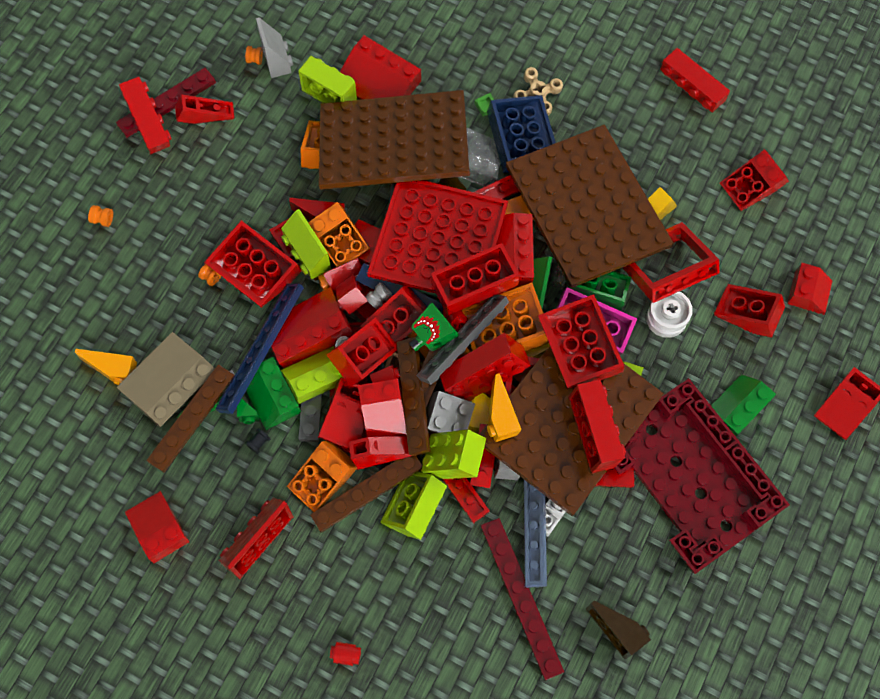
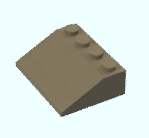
(166, 379)

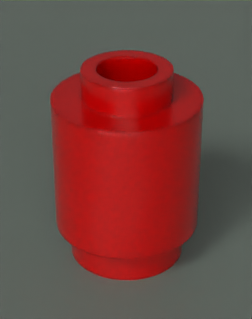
(456, 319)
(345, 654)

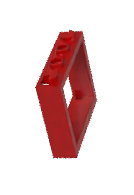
(682, 278)

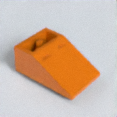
(338, 235)
(322, 475)

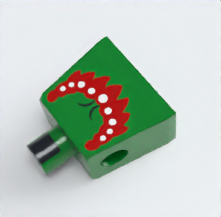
(432, 330)

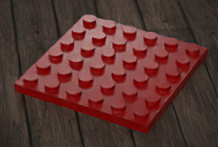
(431, 229)

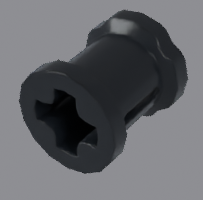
(258, 441)

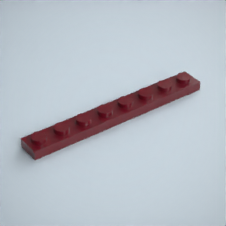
(522, 599)

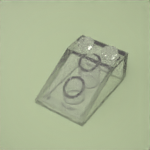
(482, 158)

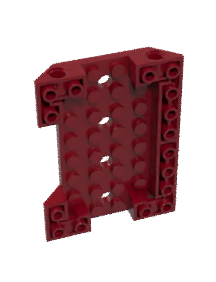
(709, 461)

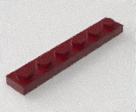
(166, 101)

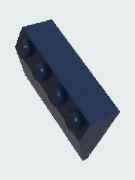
(519, 127)

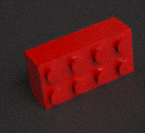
(474, 279)
(476, 370)
(596, 426)

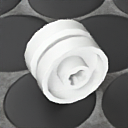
(669, 315)

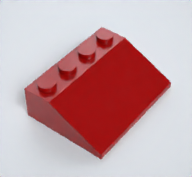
(379, 71)
(518, 241)
(253, 264)
(311, 329)
(581, 342)
(256, 537)

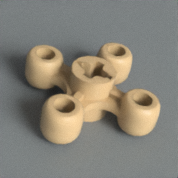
(539, 87)

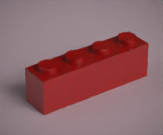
(694, 80)
(144, 114)

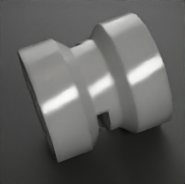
(379, 295)

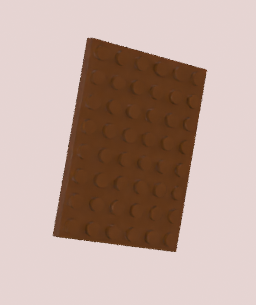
(393, 140)
(588, 205)
(549, 444)

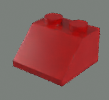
(810, 288)

